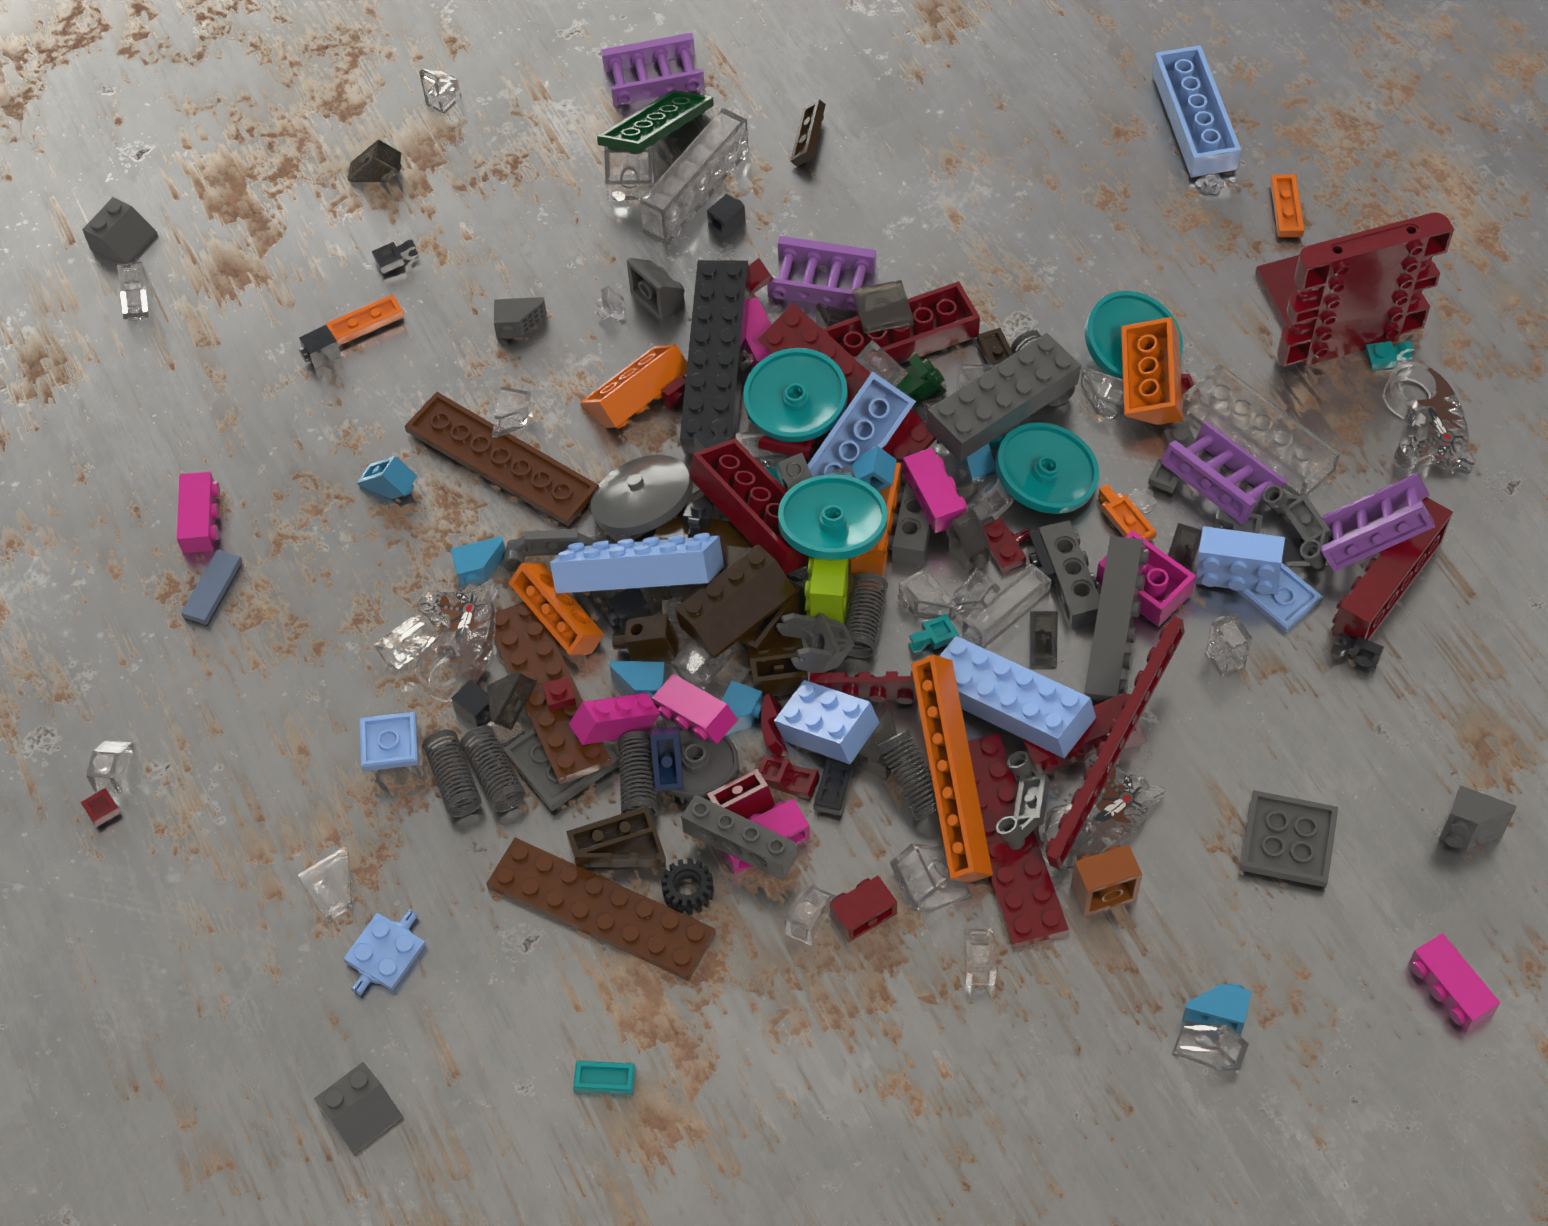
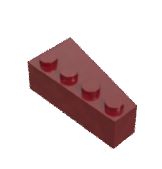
(1088, 744)

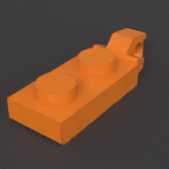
(1124, 514)

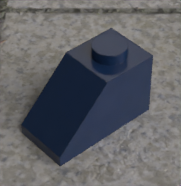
(667, 758)

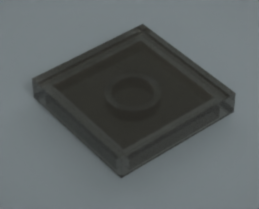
(882, 306)

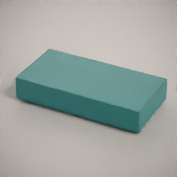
(604, 1078)

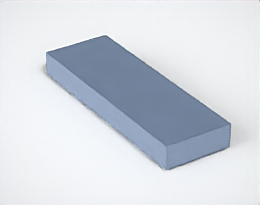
(211, 587)

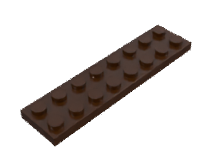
(502, 459)
(532, 651)
(601, 908)

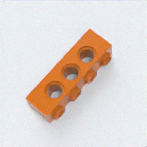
(557, 611)

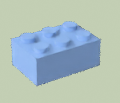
(1239, 560)
(827, 721)

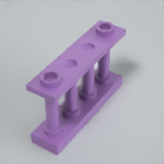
(651, 52)
(823, 254)
(1212, 484)
(1383, 533)

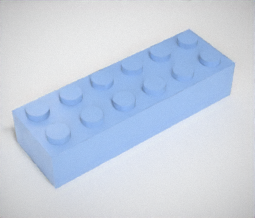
(1196, 111)
(637, 563)
(1019, 698)

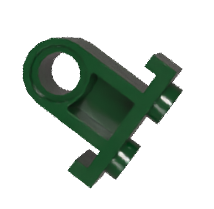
(921, 380)

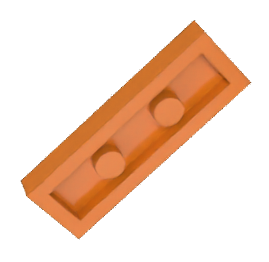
(1287, 205)
(365, 319)

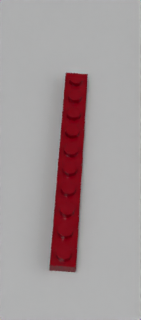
(1110, 751)

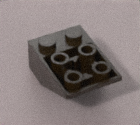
(773, 669)

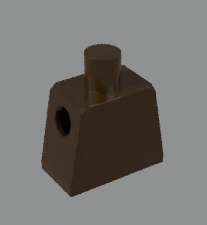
(648, 639)

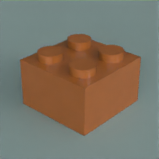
(1106, 879)

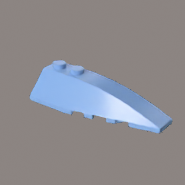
(863, 426)

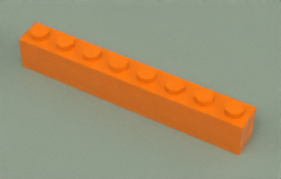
(951, 769)

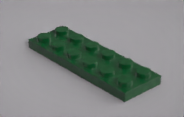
(655, 121)

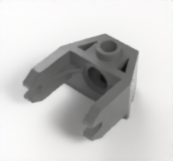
(826, 641)

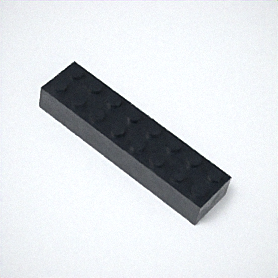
(715, 350)

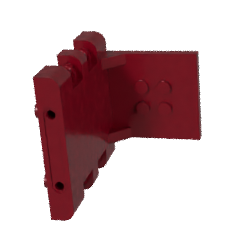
(1355, 288)

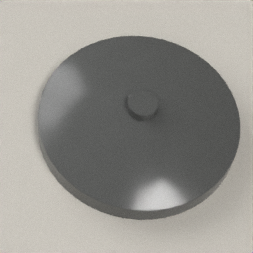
(641, 495)

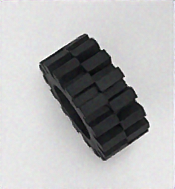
(687, 871)

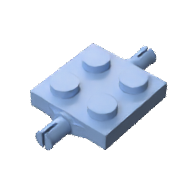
(384, 952)

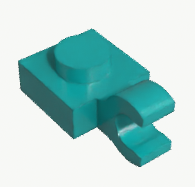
(1385, 356)
(935, 632)

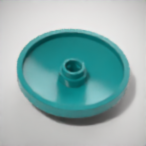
(1104, 325)
(795, 395)
(1047, 468)
(832, 517)

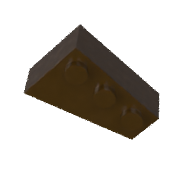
(618, 842)

